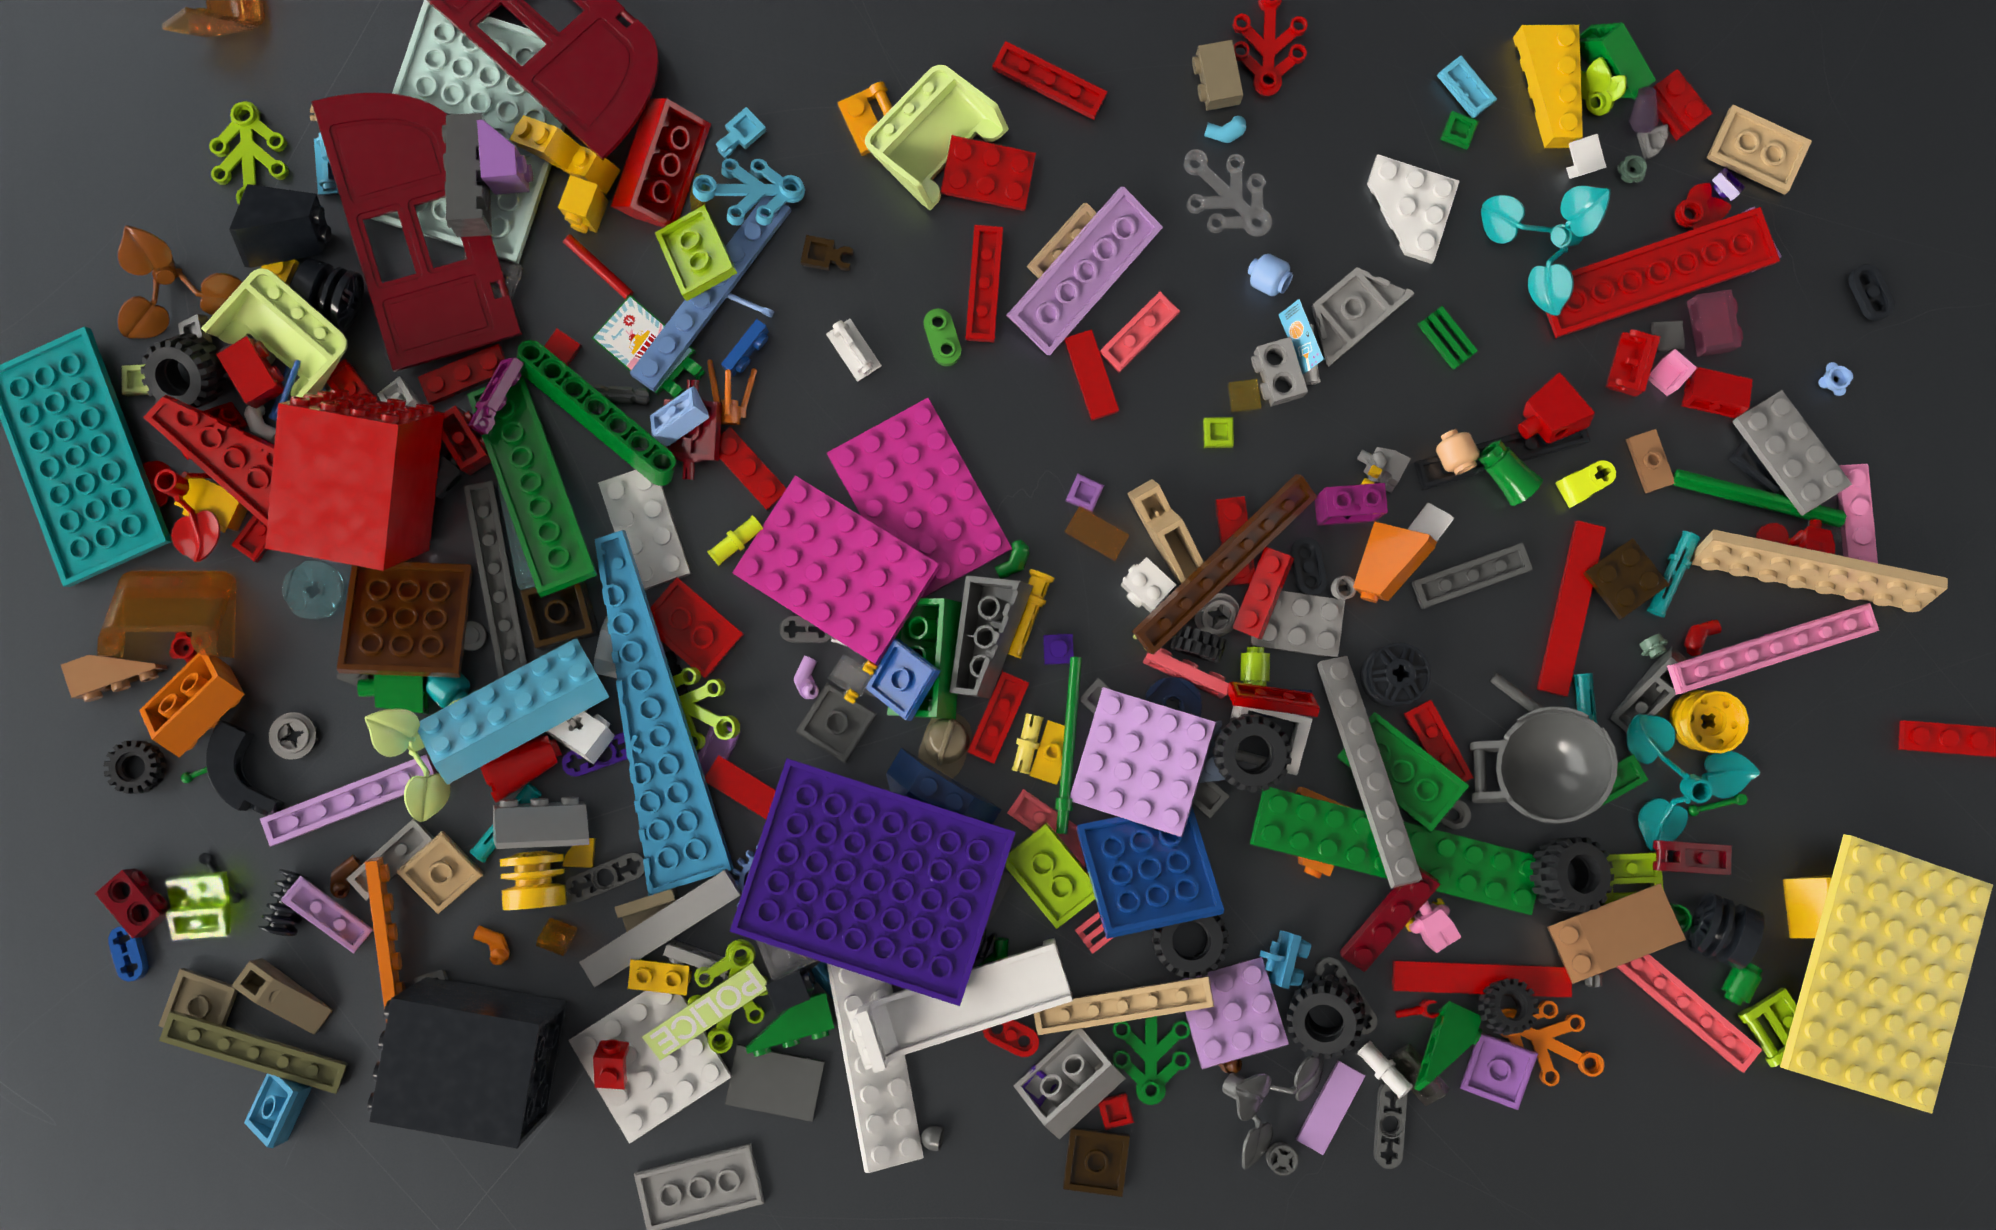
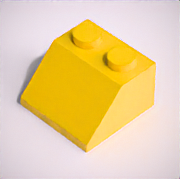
(1805, 904)

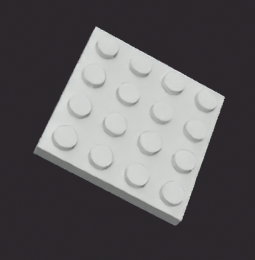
(653, 1086)

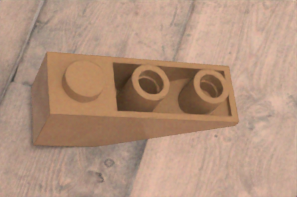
(94, 675)

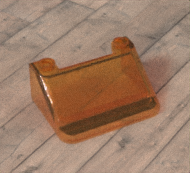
(172, 603)

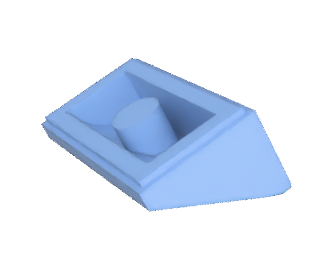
(678, 417)

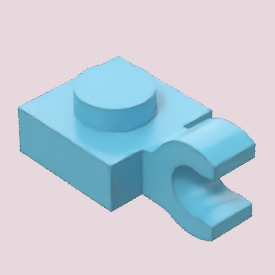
(742, 130)

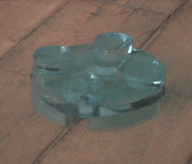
(323, 604)

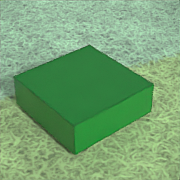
(1459, 130)

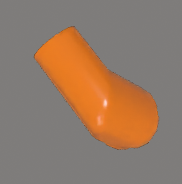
(497, 944)

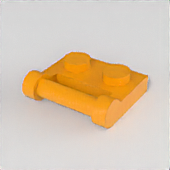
(860, 115)

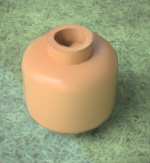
(1457, 452)

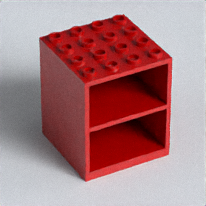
(354, 478)

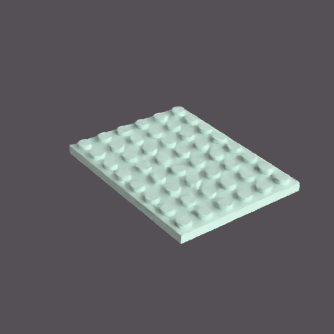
(462, 79)

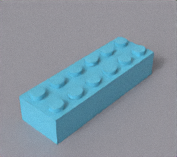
(511, 711)

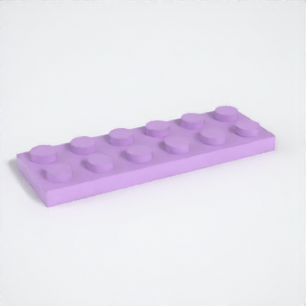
(1085, 271)

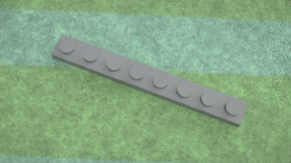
(1369, 772)

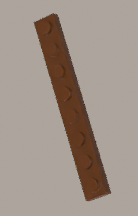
(1224, 564)

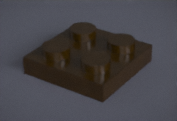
(1626, 579)
(1096, 1161)

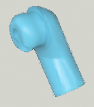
(1228, 132)

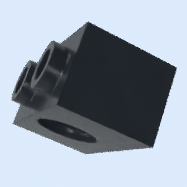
(791, 988)

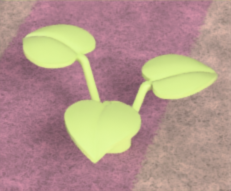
(393, 733)

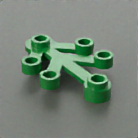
(1151, 1053)

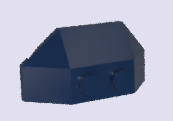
(922, 782)

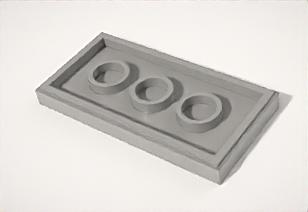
(699, 1187)

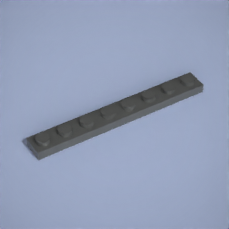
(495, 577)

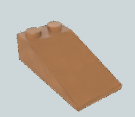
(1616, 933)

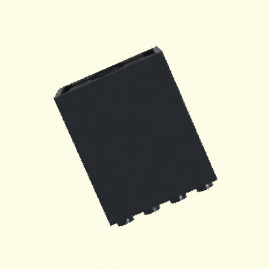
(467, 1061)

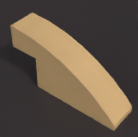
(1166, 530)

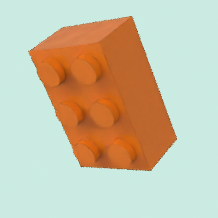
(191, 703)

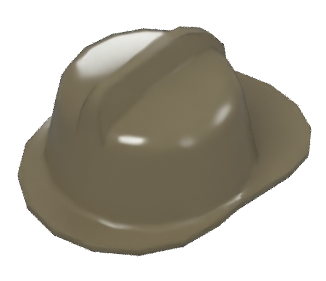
(946, 744)

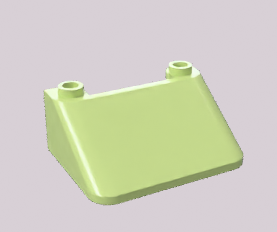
(918, 129)
(284, 325)

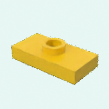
(1049, 754)

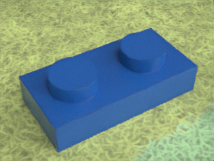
(753, 339)

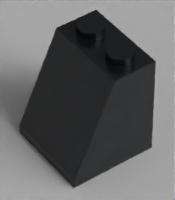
(278, 226)

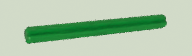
(1754, 497)

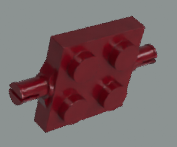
(702, 441)

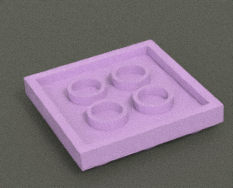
(1243, 1016)

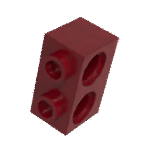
(128, 909)

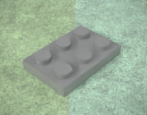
(1304, 625)

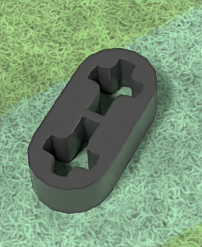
(801, 637)

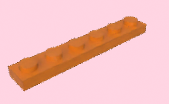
(384, 930)

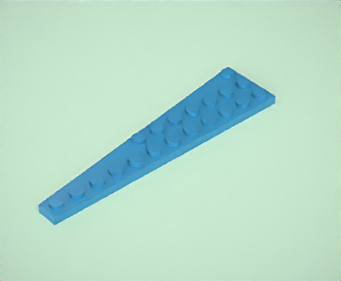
(671, 793)

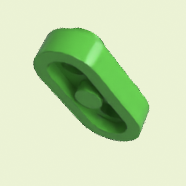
(942, 336)

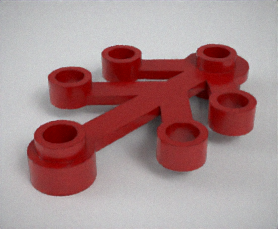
(1269, 47)

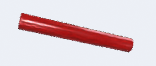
(597, 266)

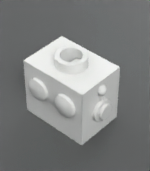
(1147, 585)

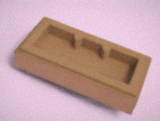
(1650, 461)

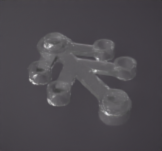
(1230, 196)

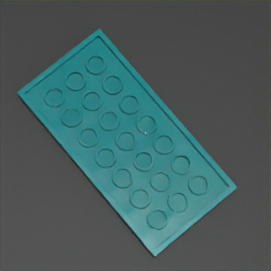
(78, 458)

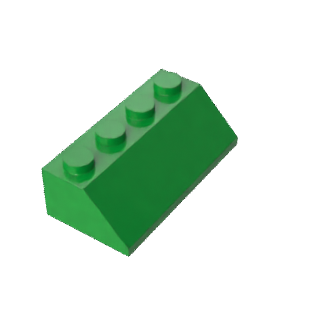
(933, 635)

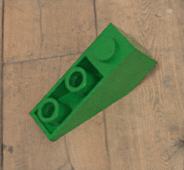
(799, 1021)

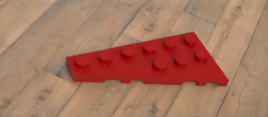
(226, 453)

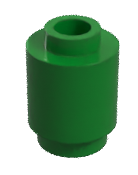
(1742, 984)

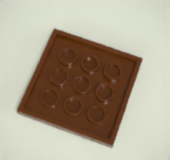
(406, 620)

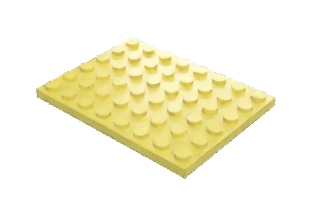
(1886, 974)

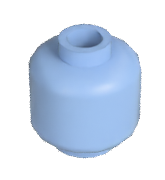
(1270, 274)

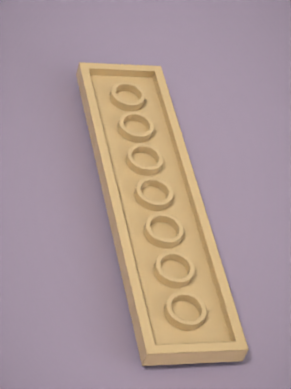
(1818, 571)

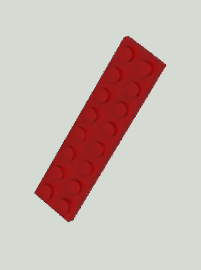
(1666, 270)

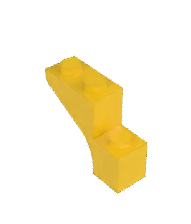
(563, 152)

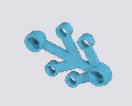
(752, 189)

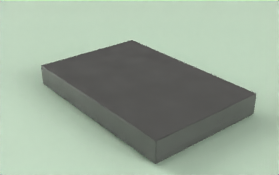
(775, 1083)

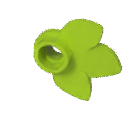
(1599, 83)

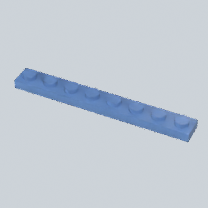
(696, 312)

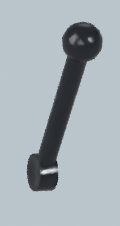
(205, 859)

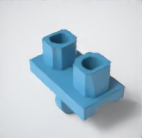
(1282, 959)

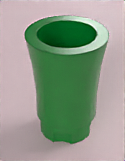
(1509, 472)

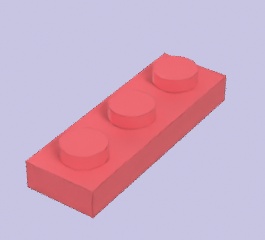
(1210, 683)

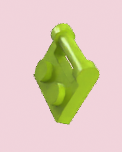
(1632, 869)
(1779, 1011)

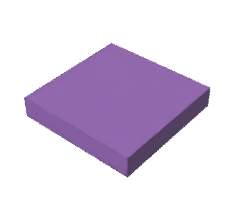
(1498, 1070)

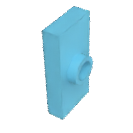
(1467, 87)

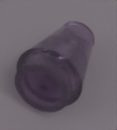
(1645, 111)

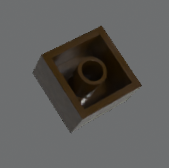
(559, 616)

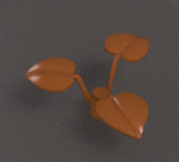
(144, 252)

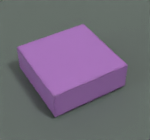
(1084, 493)

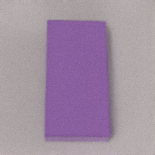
(715, 747)

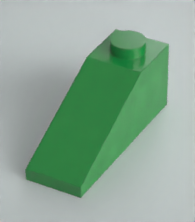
(1451, 1036)

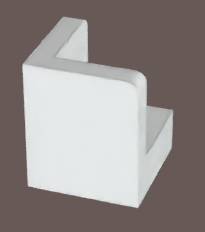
(1586, 156)

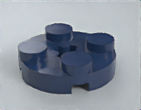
(1176, 688)

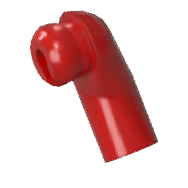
(1697, 636)

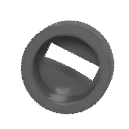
(933, 1138)

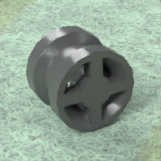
(1285, 1162)

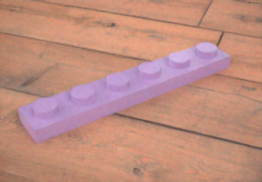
(341, 802)

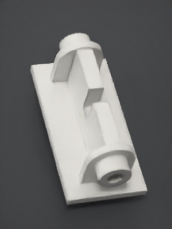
(853, 349)

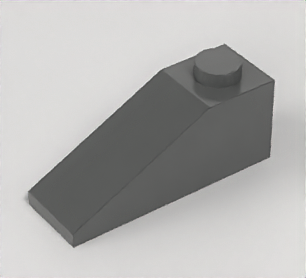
(1651, 692)

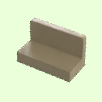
(642, 909)

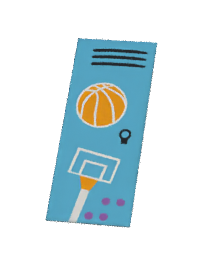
(1303, 339)

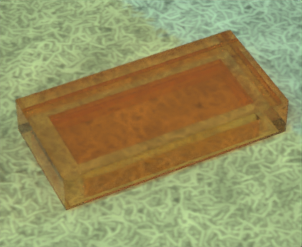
(1096, 533)

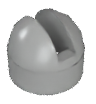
(1341, 581)

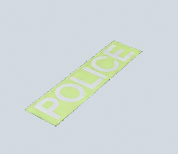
(705, 1012)

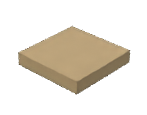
(440, 872)

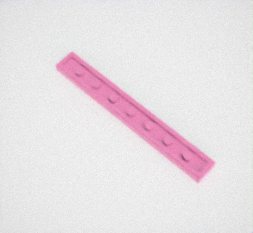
(1772, 648)

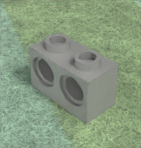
(1287, 370)

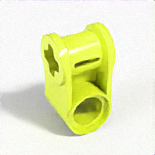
(1583, 483)

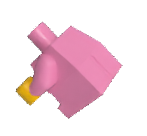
(1434, 925)

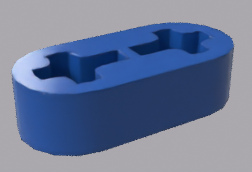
(128, 953)

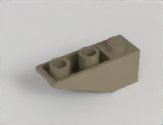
(281, 995)

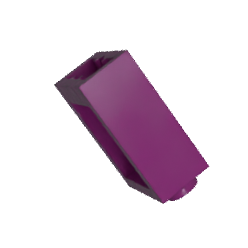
(1359, 502)

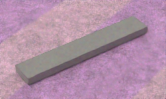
(661, 927)

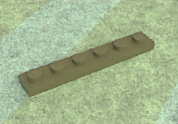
(253, 1051)

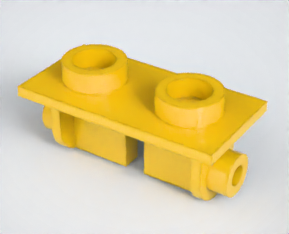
(659, 977)

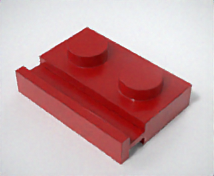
(1679, 105)

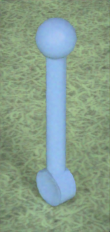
(766, 311)

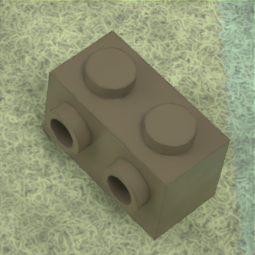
(1218, 75)

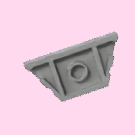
(1354, 310)

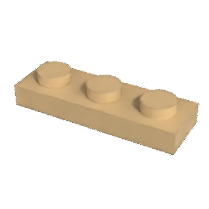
(1061, 240)

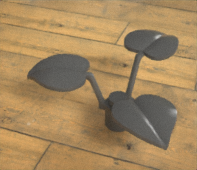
(1251, 1093)

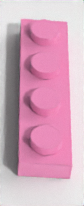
(1856, 502)

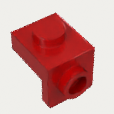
(610, 1064)

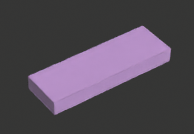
(326, 914)
(1330, 1107)

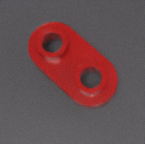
(1009, 1038)

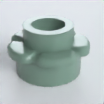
(1635, 162)
(1654, 646)

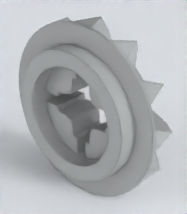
(1220, 625)
(281, 729)

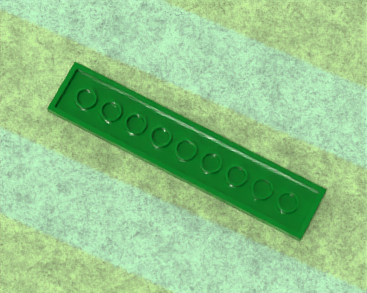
(1345, 840)

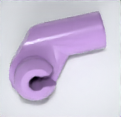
(803, 679)

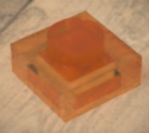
(556, 936)

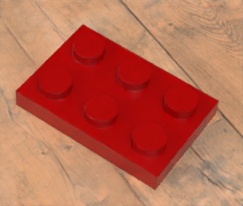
(988, 173)
(693, 628)

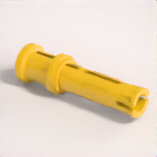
(1036, 600)

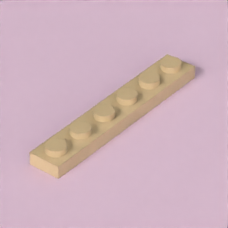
(1126, 1005)

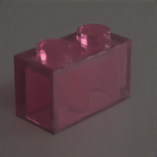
(1715, 323)

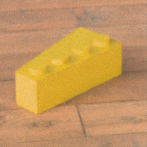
(1554, 79)

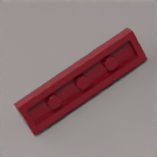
(1388, 921)

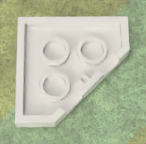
(1413, 204)

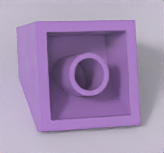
(501, 163)

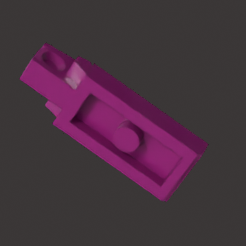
(494, 395)

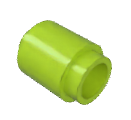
(1255, 666)

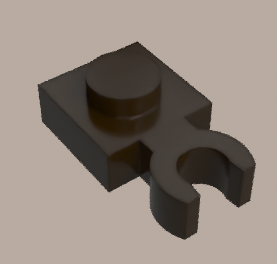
(820, 254)

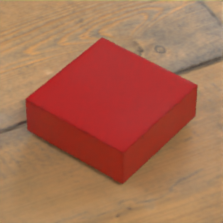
(562, 346)
(1115, 1111)

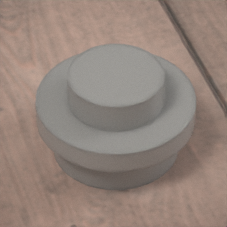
(475, 636)

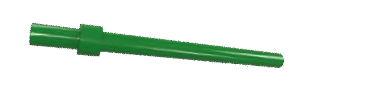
(1064, 803)

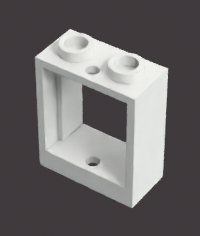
(1297, 741)

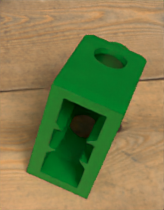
(396, 692)

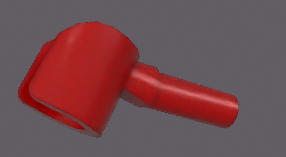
(1418, 1010)

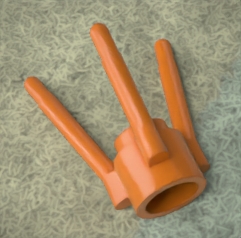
(731, 412)

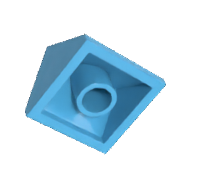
(276, 1109)

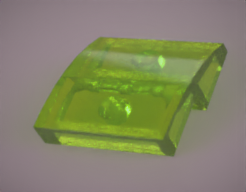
(199, 905)

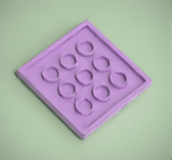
(1142, 761)

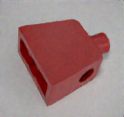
(1555, 411)

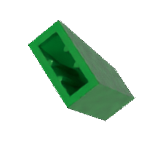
(1620, 52)

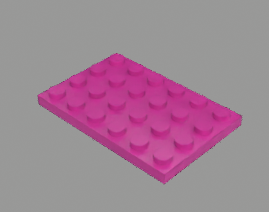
(920, 491)
(836, 570)

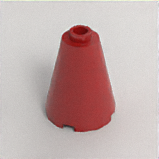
(520, 766)

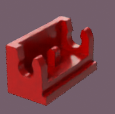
(1633, 362)
(1717, 392)

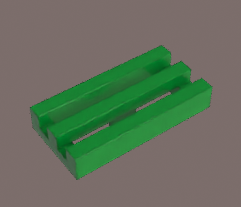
(1456, 331)

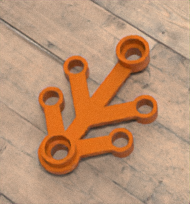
(1543, 1039)

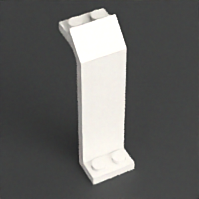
(993, 996)

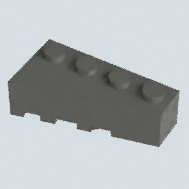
(465, 191)
(985, 632)

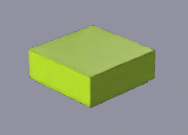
(1218, 432)

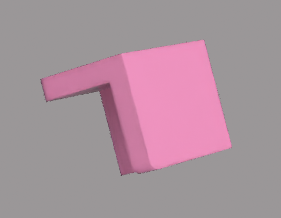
(1671, 372)

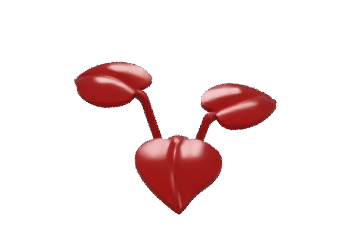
(193, 534)

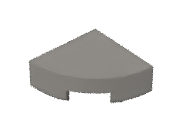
(1653, 142)

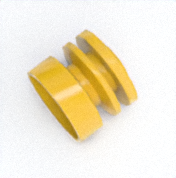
(1724, 719)
(533, 881)

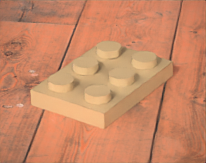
(1759, 149)

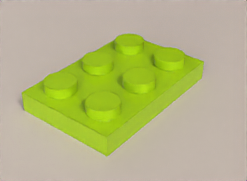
(695, 253)
(1051, 875)

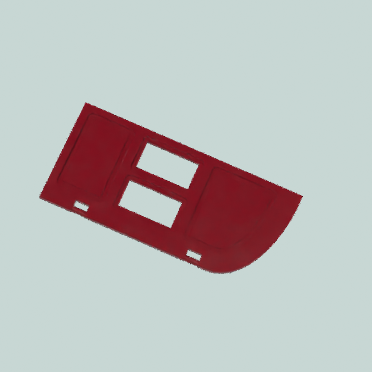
(587, 75)
(389, 160)

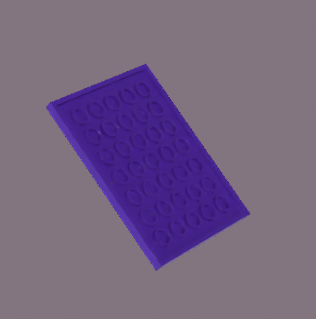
(872, 882)

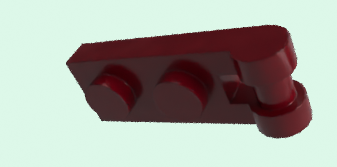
(1693, 857)

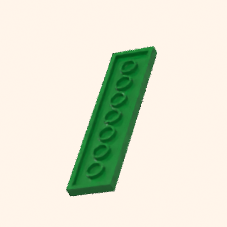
(535, 494)

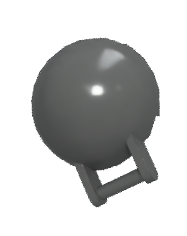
(1549, 766)

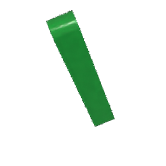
(601, 424)

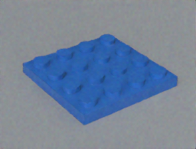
(1147, 875)

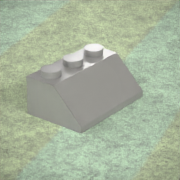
(540, 823)
(1082, 1081)

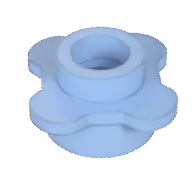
(1844, 378)

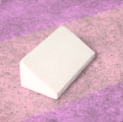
(1431, 521)

